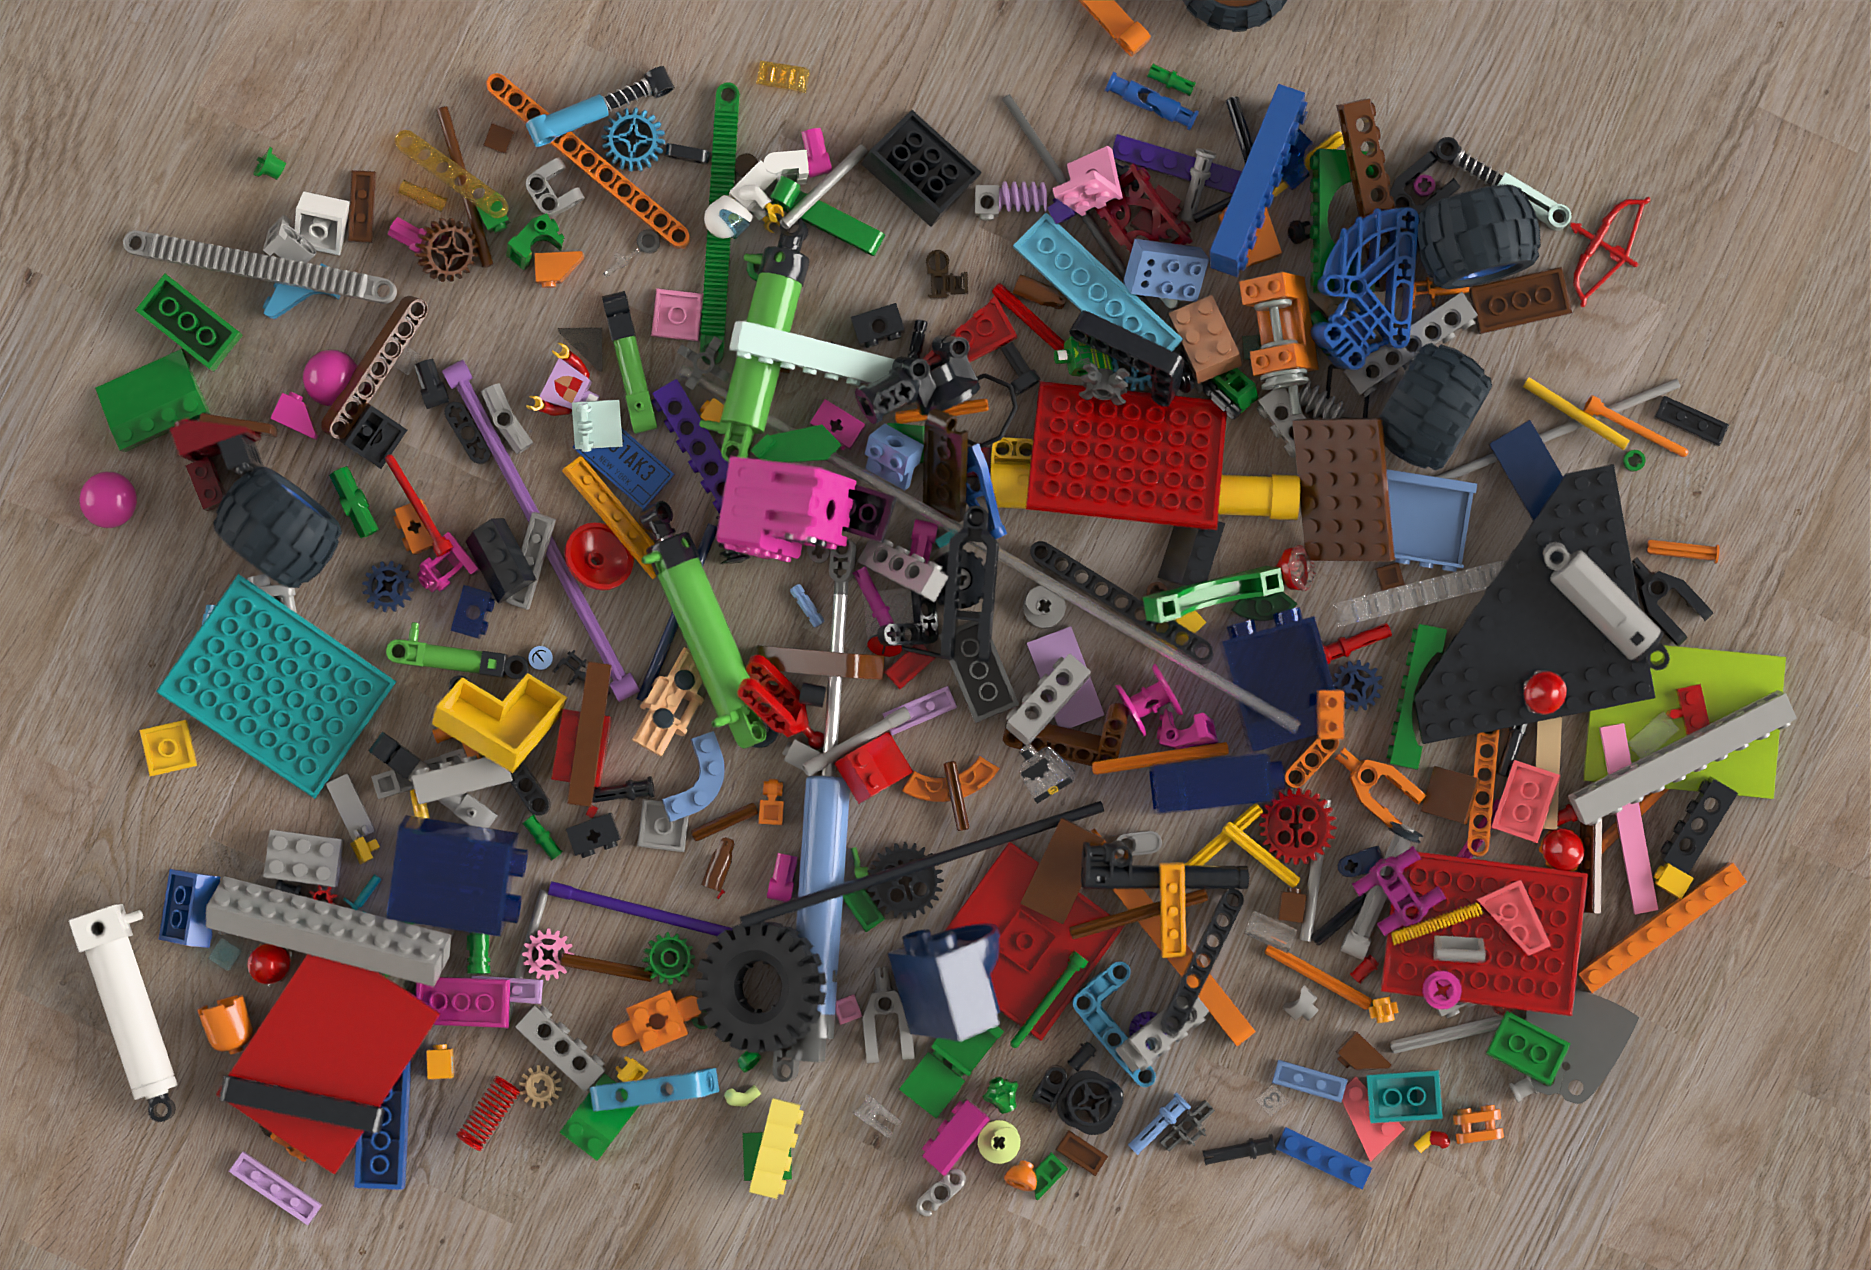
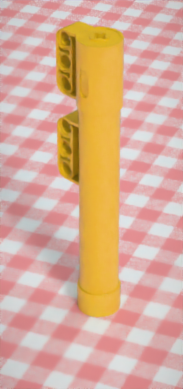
(1239, 494)

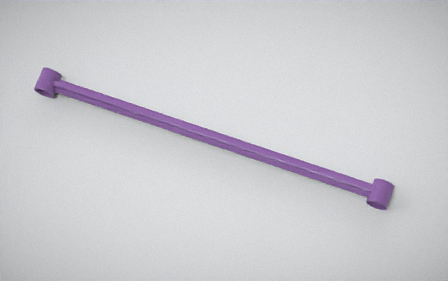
(459, 376)

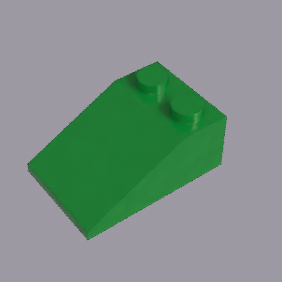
(596, 1129)

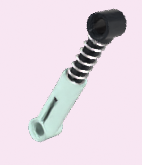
(1492, 177)

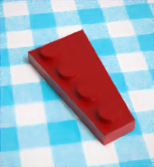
(984, 332)

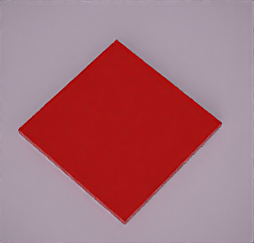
(1030, 944)

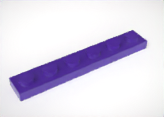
(1172, 163)

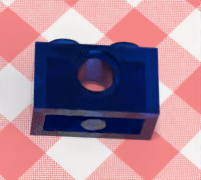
(472, 597)

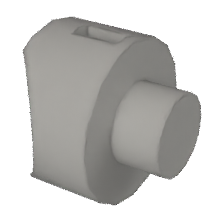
(1302, 1006)

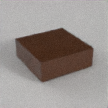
(498, 138)
(1389, 576)

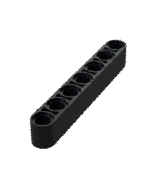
(522, 773)
(301, 1104)

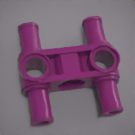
(1398, 891)

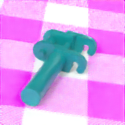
(365, 893)

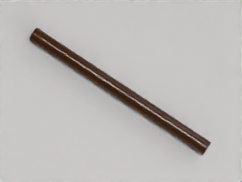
(471, 209)

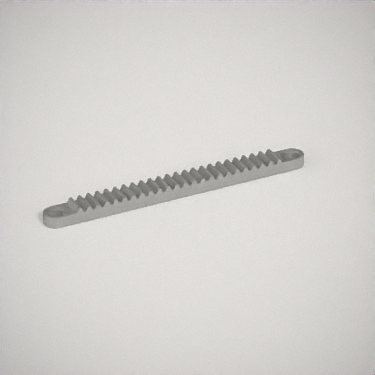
(260, 266)

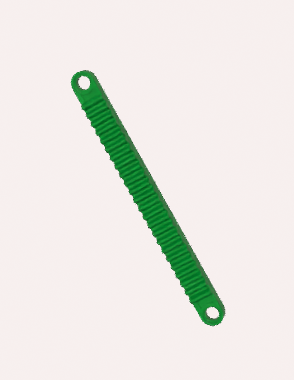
(718, 249)

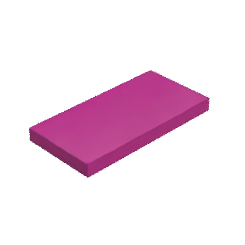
(468, 1001)

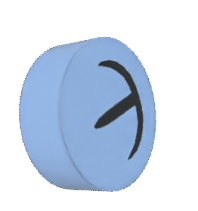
(540, 657)

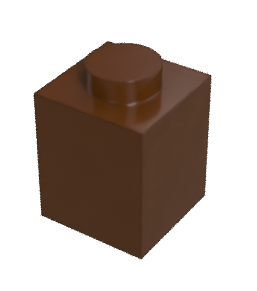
(1291, 905)

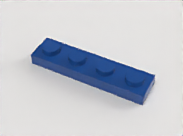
(1323, 1158)

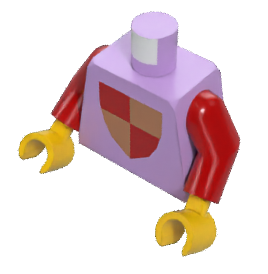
(566, 384)

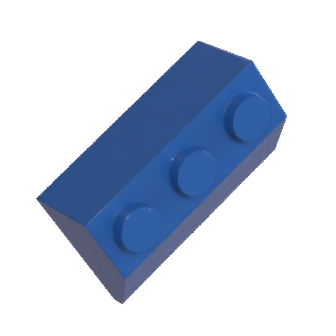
(186, 908)

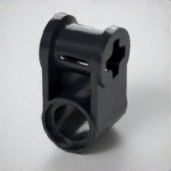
(1049, 1089)

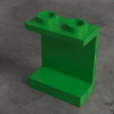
(968, 1052)

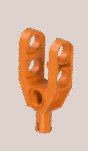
(1362, 789)

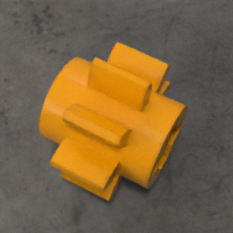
(1383, 1009)

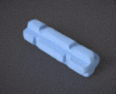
(806, 605)

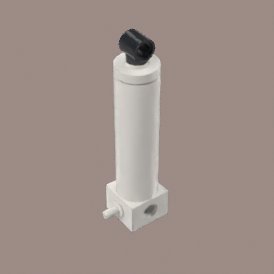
(127, 1004)

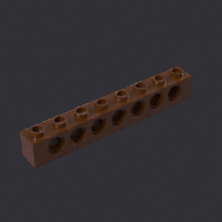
(1358, 162)

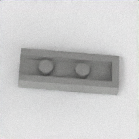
(350, 807)

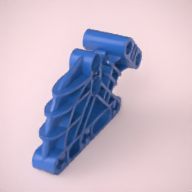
(1346, 337)

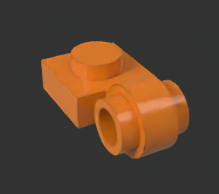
(771, 810)

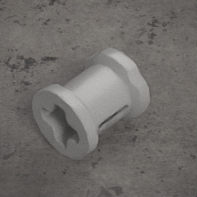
(1522, 1089)

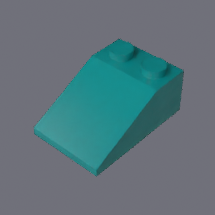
(1405, 1096)

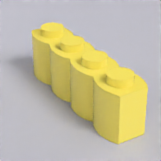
(775, 1148)

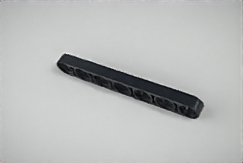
(1194, 969)

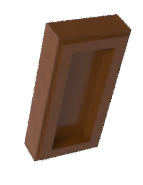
(1081, 1152)

